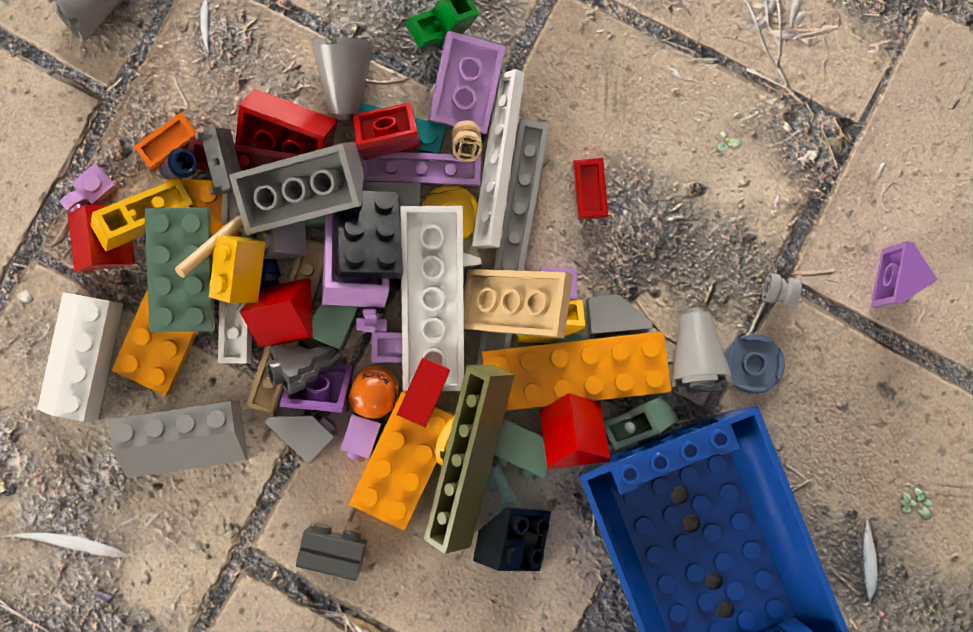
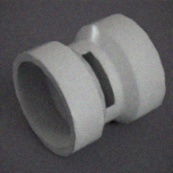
(778, 289)

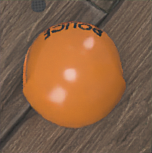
(374, 392)

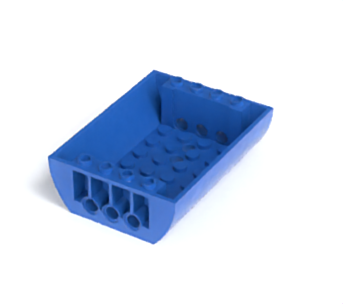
(744, 532)

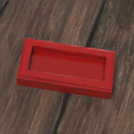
(590, 189)
(423, 392)

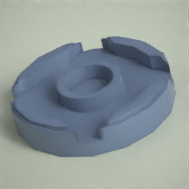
(755, 363)

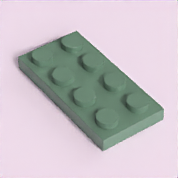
(176, 301)

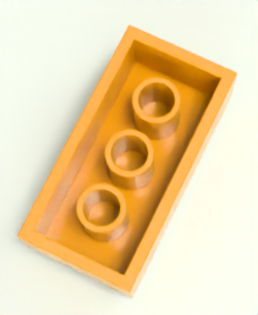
(399, 467)

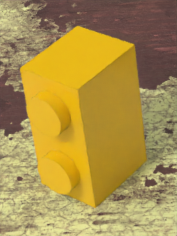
(236, 269)

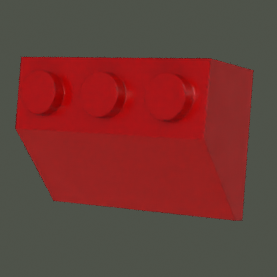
(282, 125)

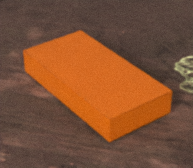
(170, 136)

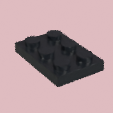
(370, 238)

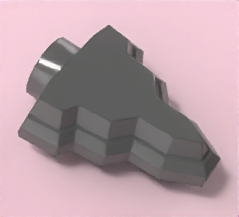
(298, 365)

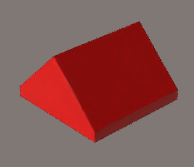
(386, 131)
(86, 248)
(281, 313)
(573, 432)

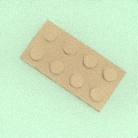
(517, 302)

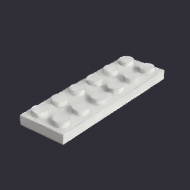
(432, 291)

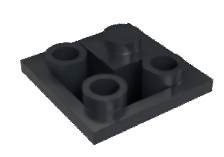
(513, 540)

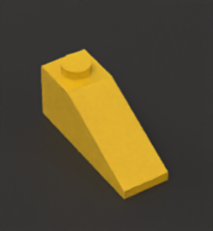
(126, 218)

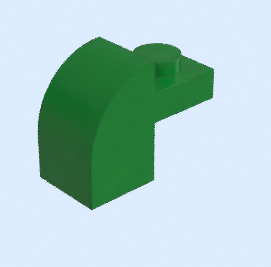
(446, 16)

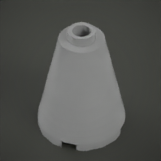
(84, 15)
(343, 73)
(699, 355)

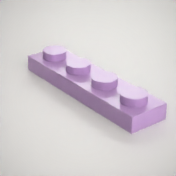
(423, 169)

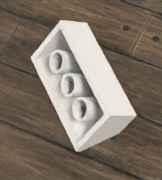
(80, 357)

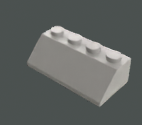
(299, 187)
(179, 439)

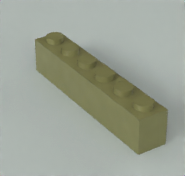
(468, 457)

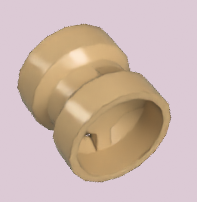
(466, 141)

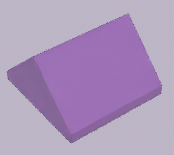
(900, 275)
(325, 393)

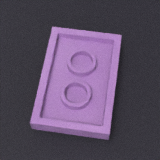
(466, 81)

